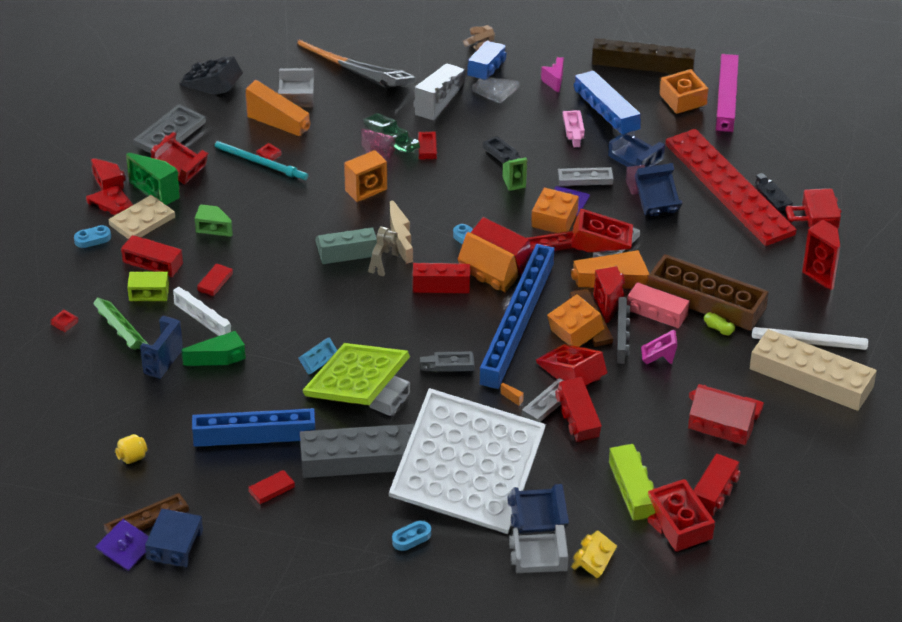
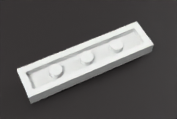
(201, 312)

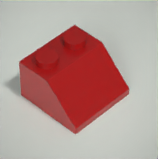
(607, 291)

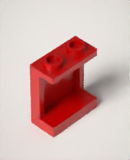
(180, 157)

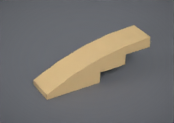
(401, 225)

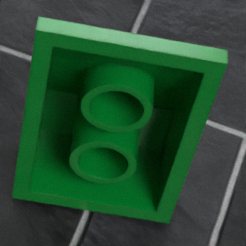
(153, 177)

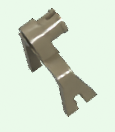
(385, 239)

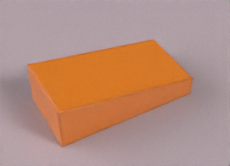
(512, 394)

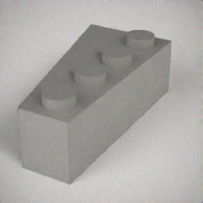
(438, 90)

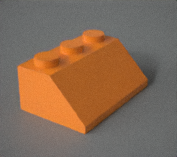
(488, 262)

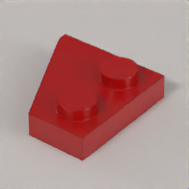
(110, 200)

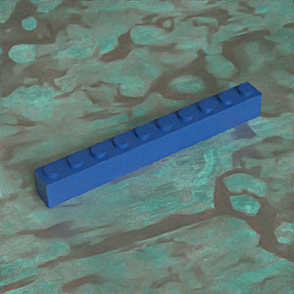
(516, 316)

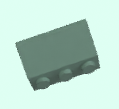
(346, 245)

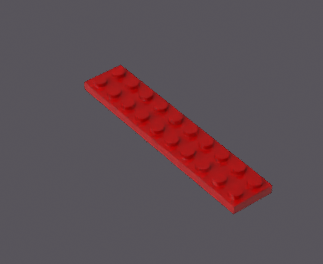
(731, 187)

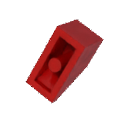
(107, 174)

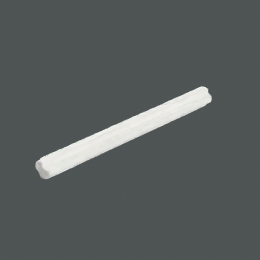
(817, 339)

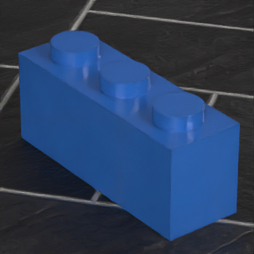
(486, 60)

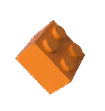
(683, 91)
(365, 175)
(554, 211)
(575, 321)

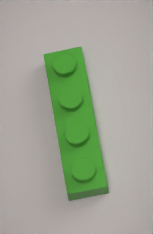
(118, 321)

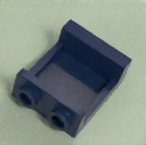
(635, 152)
(657, 189)
(161, 355)
(538, 509)
(173, 537)

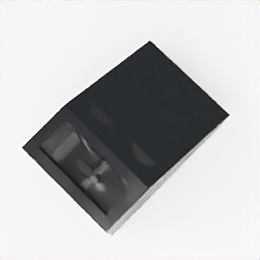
(213, 75)

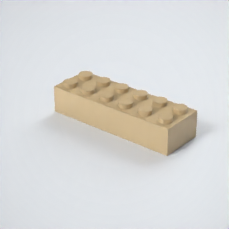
(813, 369)

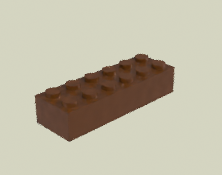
(710, 291)

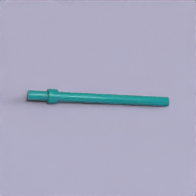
(288, 170)

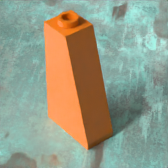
(275, 110)
(628, 263)

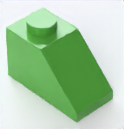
(515, 173)
(212, 221)

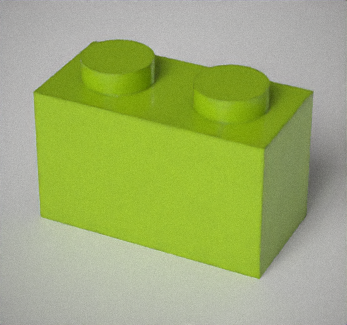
(148, 286)

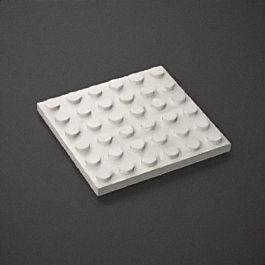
(466, 460)

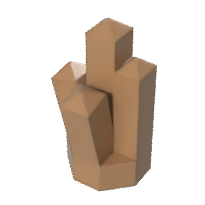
(481, 34)

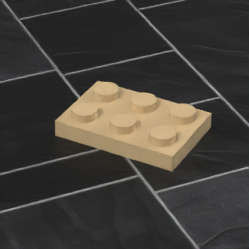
(142, 217)

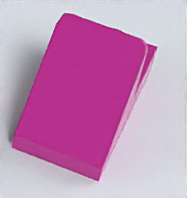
(553, 75)
(662, 346)

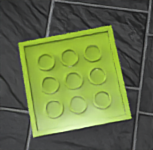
(356, 373)

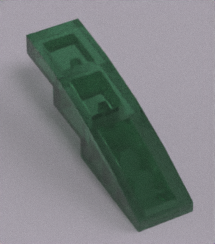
(389, 126)

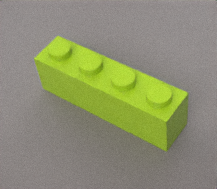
(632, 480)

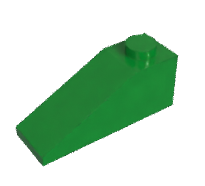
(215, 351)

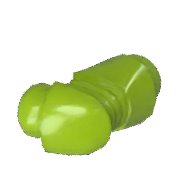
(718, 323)

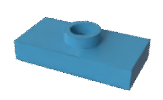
(318, 355)

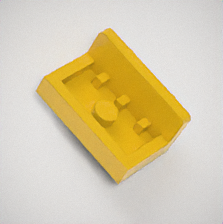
(594, 554)

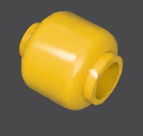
(131, 449)

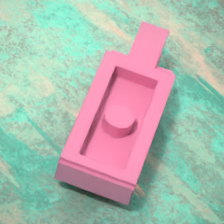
(574, 126)

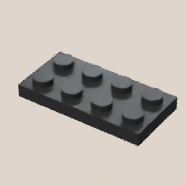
(179, 119)

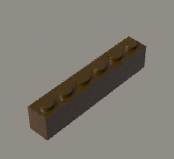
(642, 56)

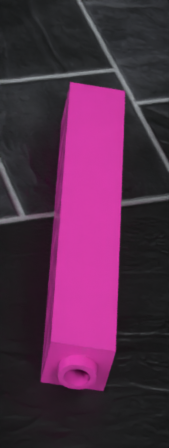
(727, 93)

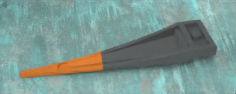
(379, 75)

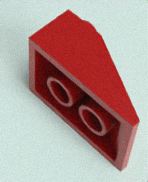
(600, 233)
(574, 362)
(681, 515)

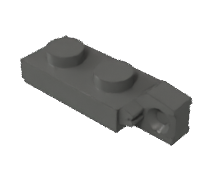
(448, 361)

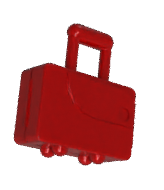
(818, 206)

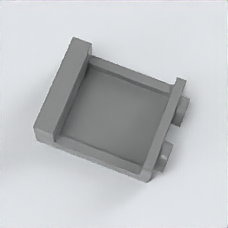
(297, 86)
(539, 552)

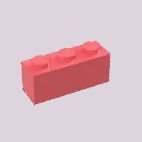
(658, 305)

